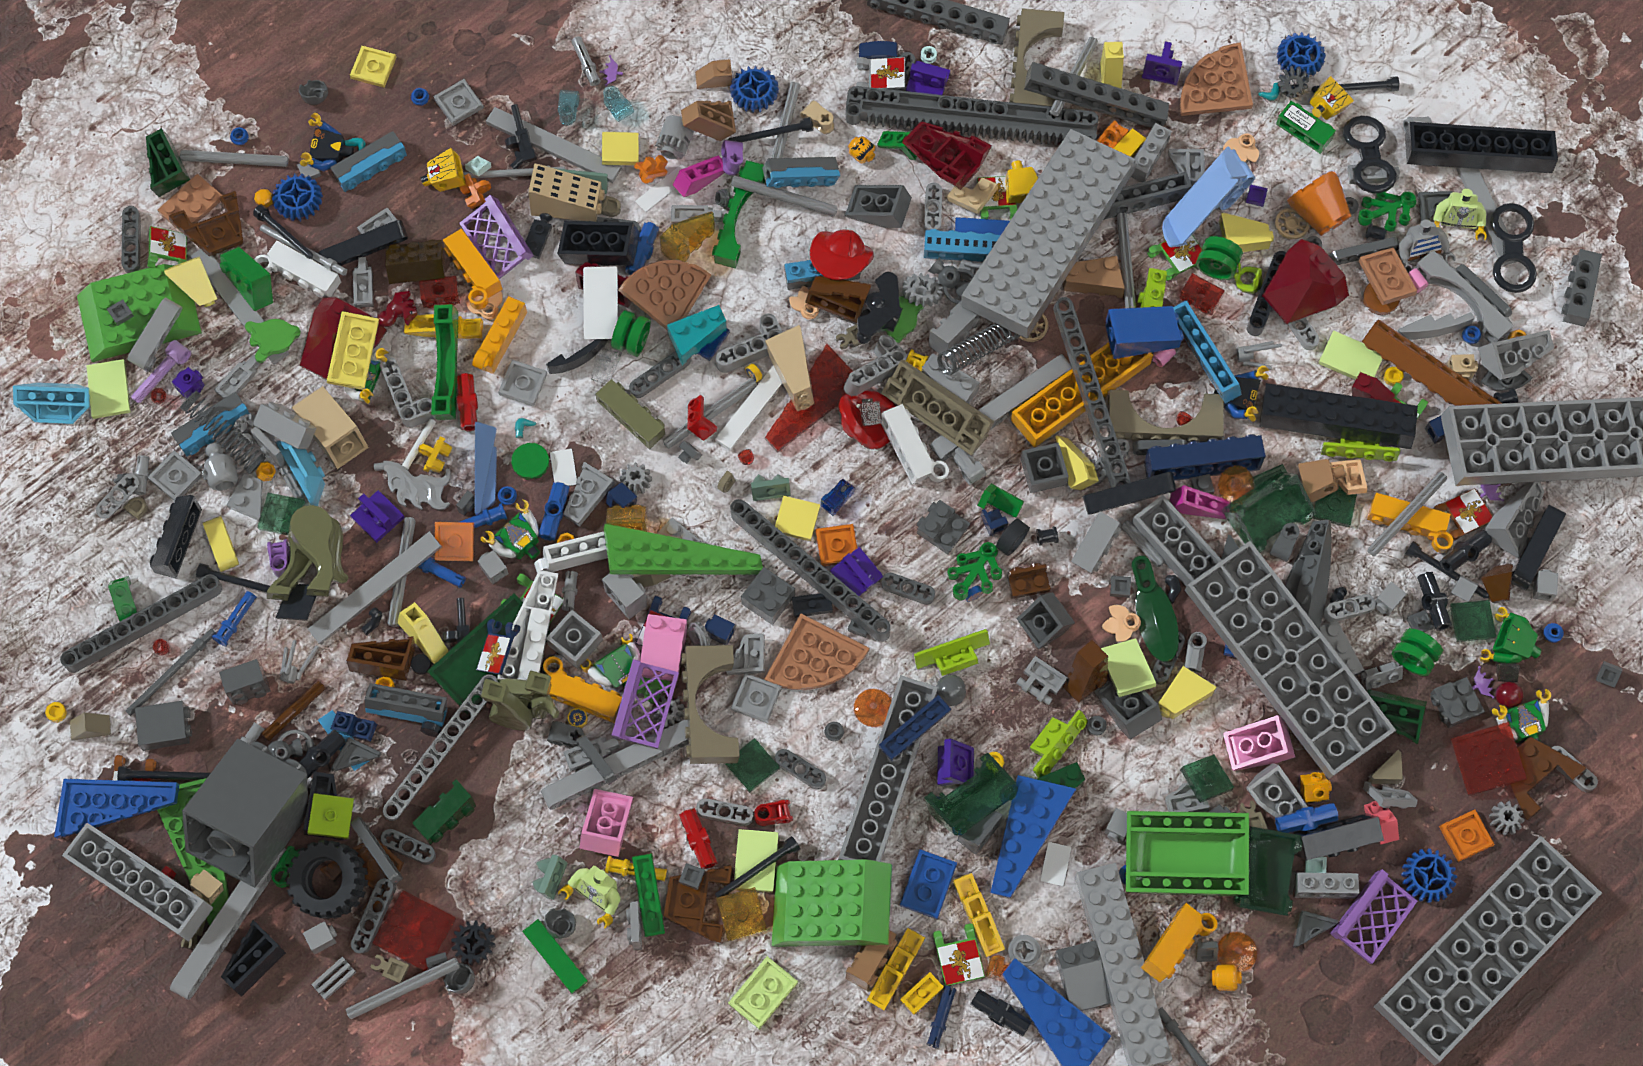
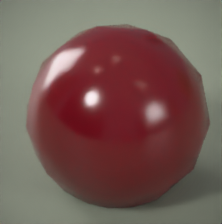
(1509, 694)

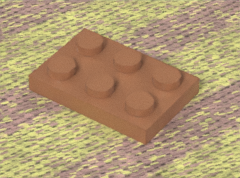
(195, 197)
(1387, 276)

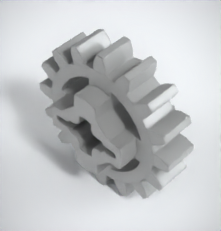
(920, 290)

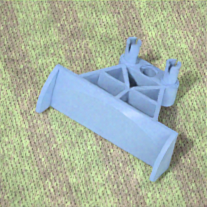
(1216, 188)

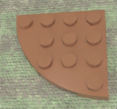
(1217, 83)
(665, 289)
(814, 657)

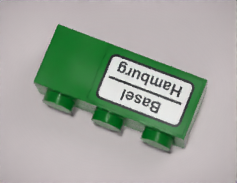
(1305, 127)

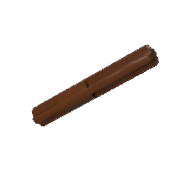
(290, 713)

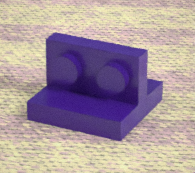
(1163, 67)
(927, 78)
(376, 515)
(857, 572)
(954, 763)

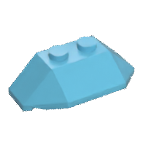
(51, 401)
(304, 470)

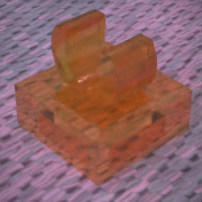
(995, 967)

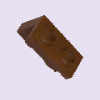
(1028, 580)

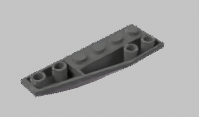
(1311, 571)

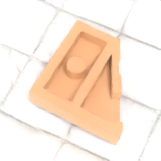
(1355, 480)

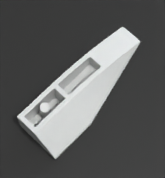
(534, 620)

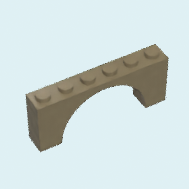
(1034, 27)
(1130, 426)
(704, 743)

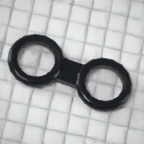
(1369, 154)
(1513, 248)

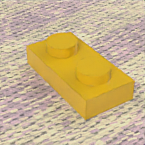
(921, 993)

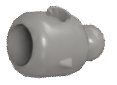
(219, 468)

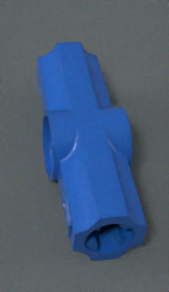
(645, 247)
(556, 501)
(1307, 818)

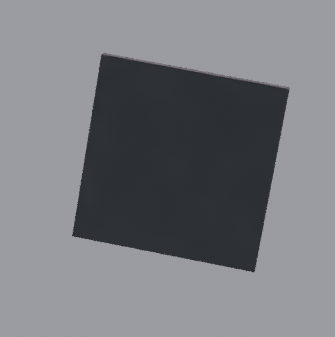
(298, 604)

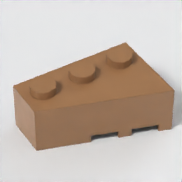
(710, 118)
(1096, 276)
(868, 962)

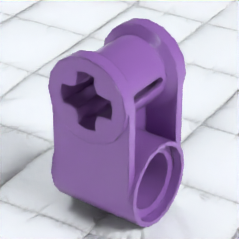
(732, 156)
(279, 554)

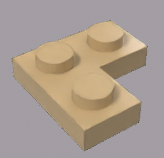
(974, 199)

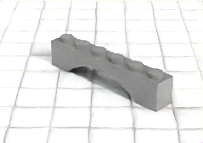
(1438, 272)

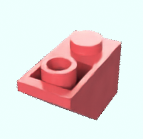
(1387, 821)

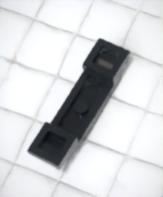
(561, 365)

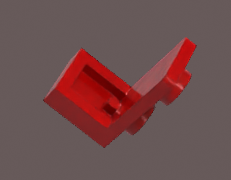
(697, 422)

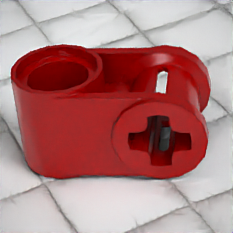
(775, 813)

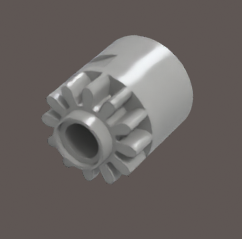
(674, 138)

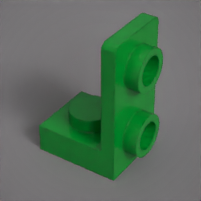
(894, 140)
(1001, 499)
(122, 597)

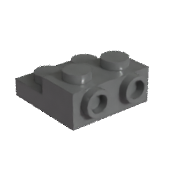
(942, 526)
(1456, 702)

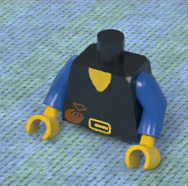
(327, 146)
(1243, 405)

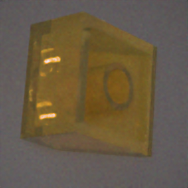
(628, 517)
(741, 914)

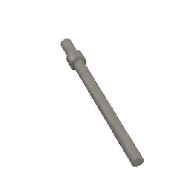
(506, 173)
(329, 263)

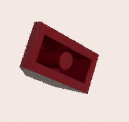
(1371, 387)

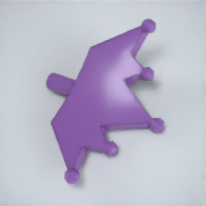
(611, 72)
(1490, 491)
(1482, 683)

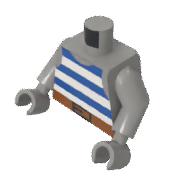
(1421, 241)

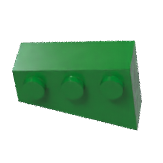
(248, 278)

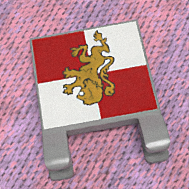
(883, 72)

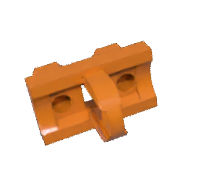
(1115, 132)
(652, 168)
(477, 190)

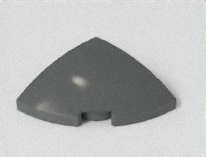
(1516, 382)

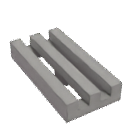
(331, 970)

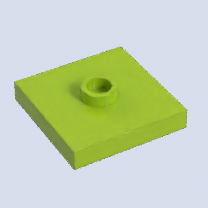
(330, 816)

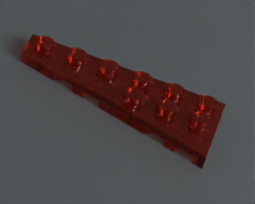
(827, 382)

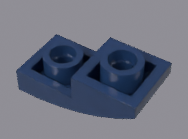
(878, 49)
(354, 727)

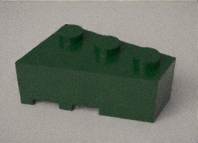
(165, 164)
(1402, 712)
(1067, 776)
(445, 813)

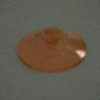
(1243, 483)
(868, 715)
(1228, 956)

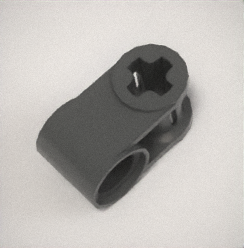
(1285, 544)
(563, 734)

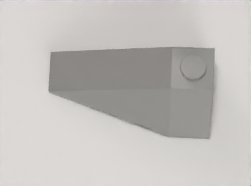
(1513, 355)
(1512, 522)
(1275, 792)

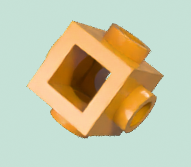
(1315, 787)

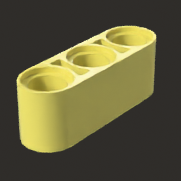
(220, 543)

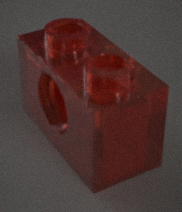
(1198, 285)
(430, 288)

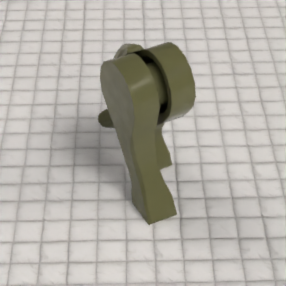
(316, 540)
(519, 700)

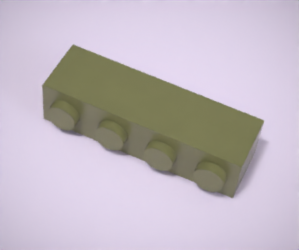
(630, 413)

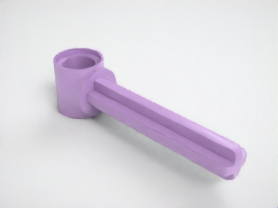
(176, 354)

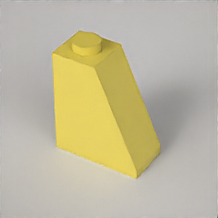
(1112, 64)
(1246, 233)
(193, 281)
(1184, 693)

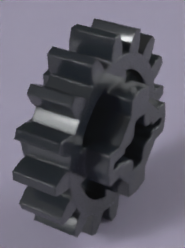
(481, 943)

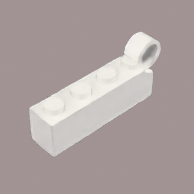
(300, 269)
(909, 447)
(572, 553)

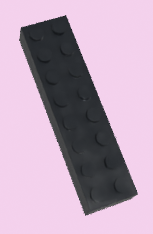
(1481, 147)
(1338, 416)

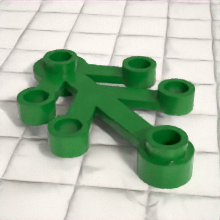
(1405, 200)
(975, 569)

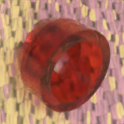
(154, 396)
(1183, 418)
(746, 457)
(164, 647)

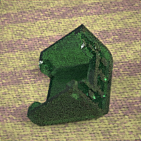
(1268, 508)
(974, 798)
(1269, 871)

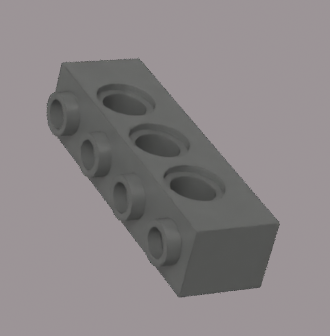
(1581, 313)

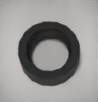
(1012, 537)

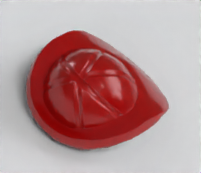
(840, 254)
(869, 436)

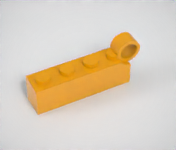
(474, 268)
(500, 335)
(1424, 522)
(582, 695)
(1175, 940)

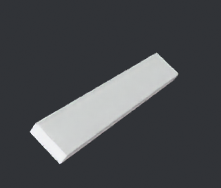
(750, 410)

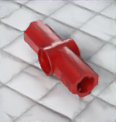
(467, 401)
(698, 838)

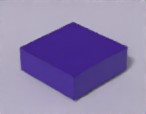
(1256, 195)

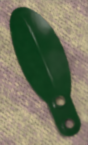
(1156, 613)

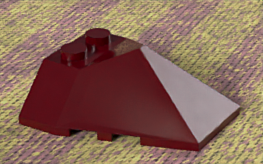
(947, 153)
(1306, 283)
(323, 333)

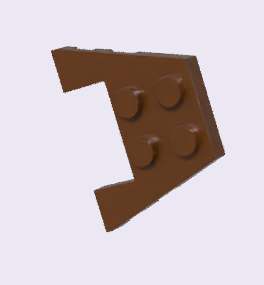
(216, 232)
(1538, 763)
(375, 872)
(687, 905)

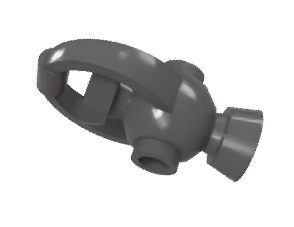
(960, 286)
(290, 749)

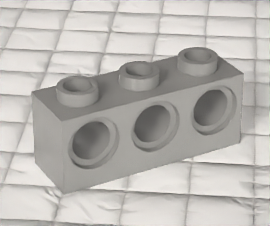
(1150, 152)
(1326, 885)

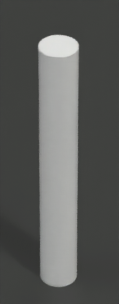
(421, 439)

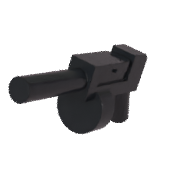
(521, 140)
(462, 629)

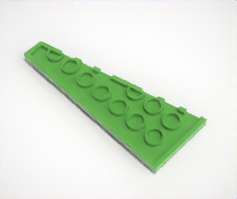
(651, 553)
(173, 822)

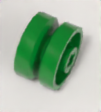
(1219, 258)
(631, 333)
(1417, 652)

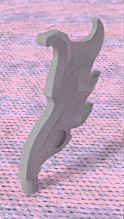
(415, 489)

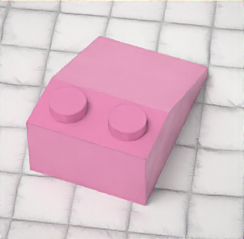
(663, 644)
(1259, 744)
(606, 822)

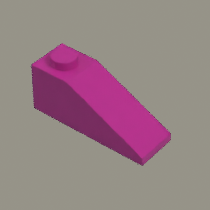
(698, 176)
(1197, 503)

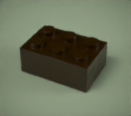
(415, 261)

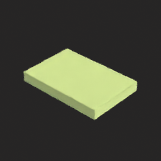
(1349, 356)
(108, 389)
(1128, 668)
(751, 850)
(763, 992)

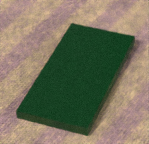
(457, 669)

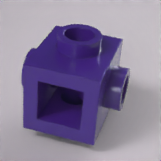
(188, 382)

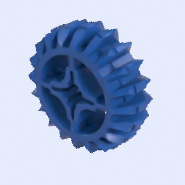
(1301, 49)
(746, 96)
(306, 202)
(1436, 878)

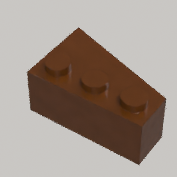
(839, 297)
(382, 658)
(1089, 671)

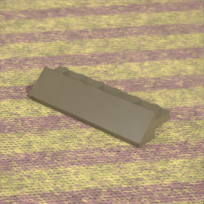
(938, 407)

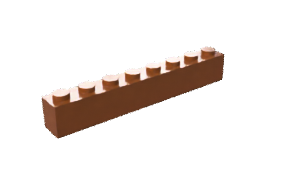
(1424, 367)

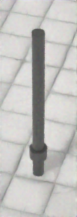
(199, 644)
(1172, 1026)

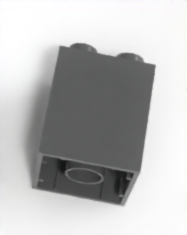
(246, 811)

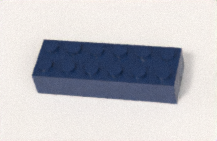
(1205, 457)

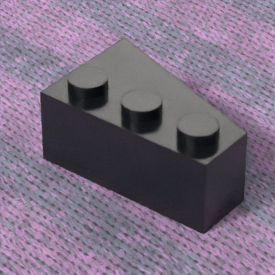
(321, 784)
(252, 960)

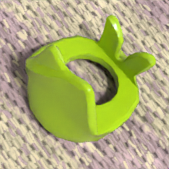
(1257, 281)

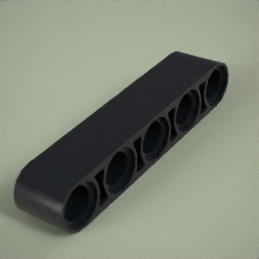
(366, 243)
(1259, 316)
(1129, 493)
(1537, 547)

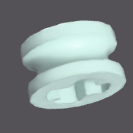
(932, 50)

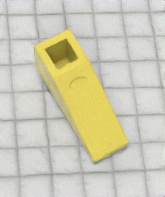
(1078, 466)
(417, 624)

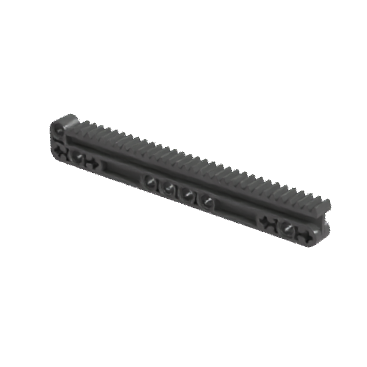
(1016, 121)

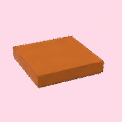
(456, 541)
(835, 543)
(1466, 835)

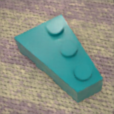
(696, 331)

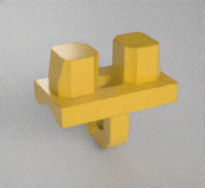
(433, 463)

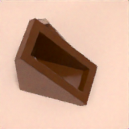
(1498, 583)

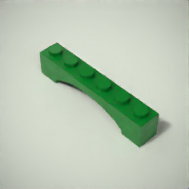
(728, 251)
(445, 390)

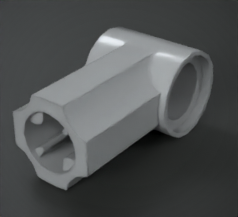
(970, 469)
(1194, 653)

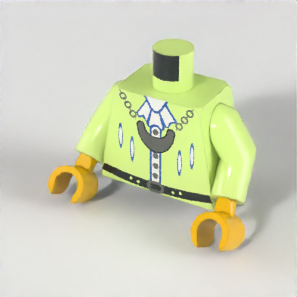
(1462, 211)
(597, 888)

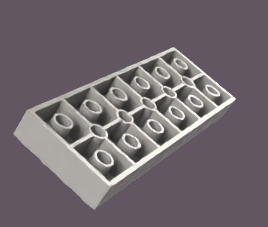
(1048, 233)
(1545, 441)
(1289, 660)
(1487, 950)

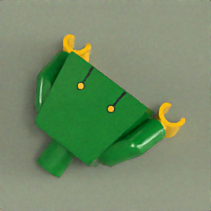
(1514, 641)

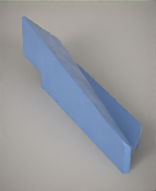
(485, 467)

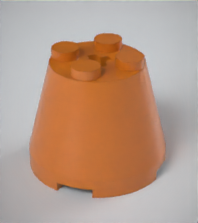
(1322, 203)

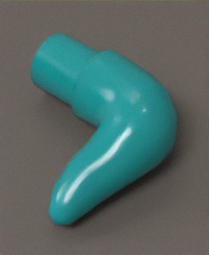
(1273, 94)
(356, 142)
(519, 426)

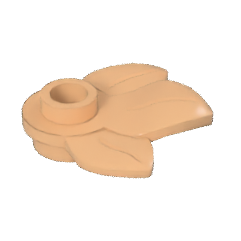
(1244, 151)
(494, 302)
(798, 304)
(1118, 623)

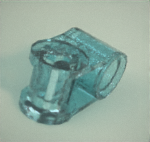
(617, 103)
(568, 106)

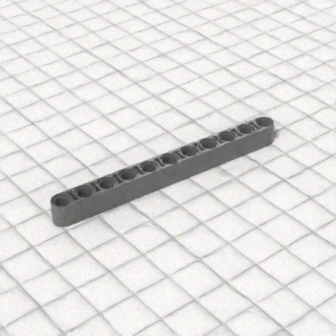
(1094, 387)
(806, 561)

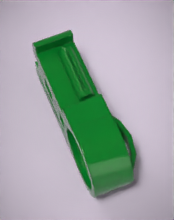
(283, 865)

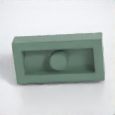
(770, 489)
(554, 870)

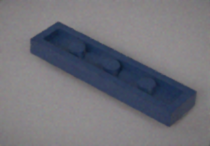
(914, 728)

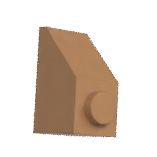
(714, 74)

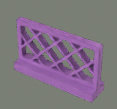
(505, 226)
(628, 700)
(1359, 907)

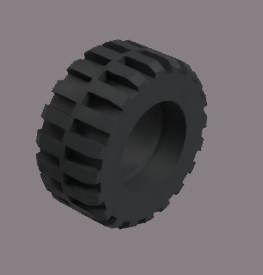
(304, 868)

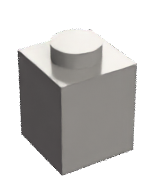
(492, 566)
(1545, 585)
(1389, 599)
(1117, 826)
(320, 937)

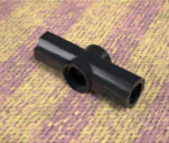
(1466, 551)
(1434, 601)
(327, 748)
(1001, 1013)

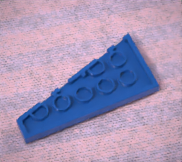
(108, 802)
(1028, 825)
(1063, 1027)

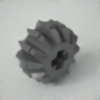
(1289, 88)

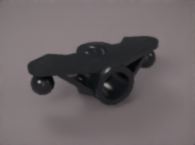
(882, 309)

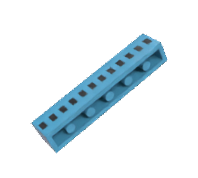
(958, 245)
(1207, 353)

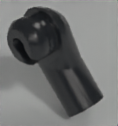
(1175, 588)
(1338, 595)
(374, 622)

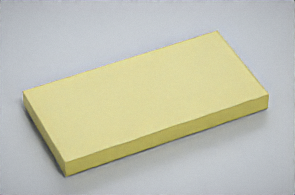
(352, 350)

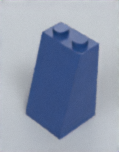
(1142, 330)

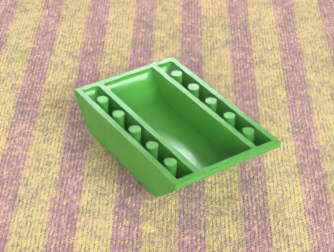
(142, 294)
(1187, 853)
(832, 903)

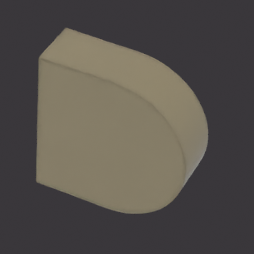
(611, 207)
(726, 482)
(136, 507)

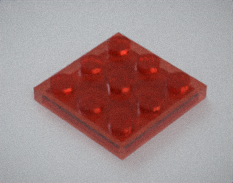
(1488, 759)
(414, 930)

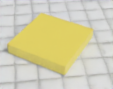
(373, 66)
(620, 148)
(797, 518)

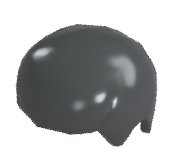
(313, 92)
(951, 689)
(560, 923)
(460, 980)

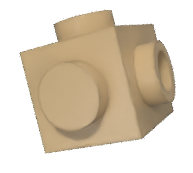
(1463, 365)
(206, 886)

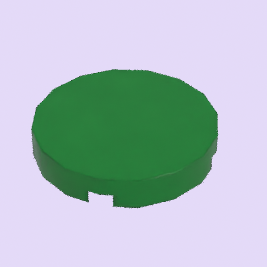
(530, 461)

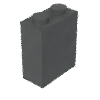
(163, 725)

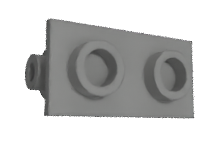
(1390, 673)

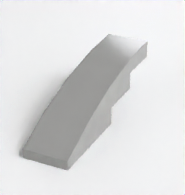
(1429, 328)

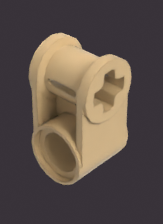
(821, 118)

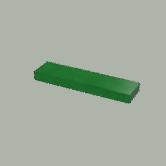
(648, 895)
(555, 956)

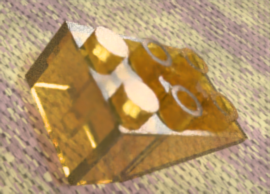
(686, 236)

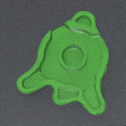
(907, 320)
(271, 337)

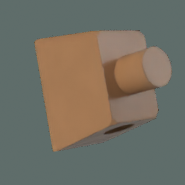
(1320, 478)

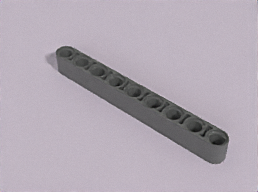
(135, 631)

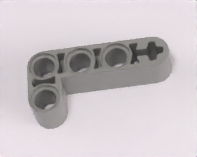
(154, 334)
(747, 347)
(888, 357)
(401, 391)

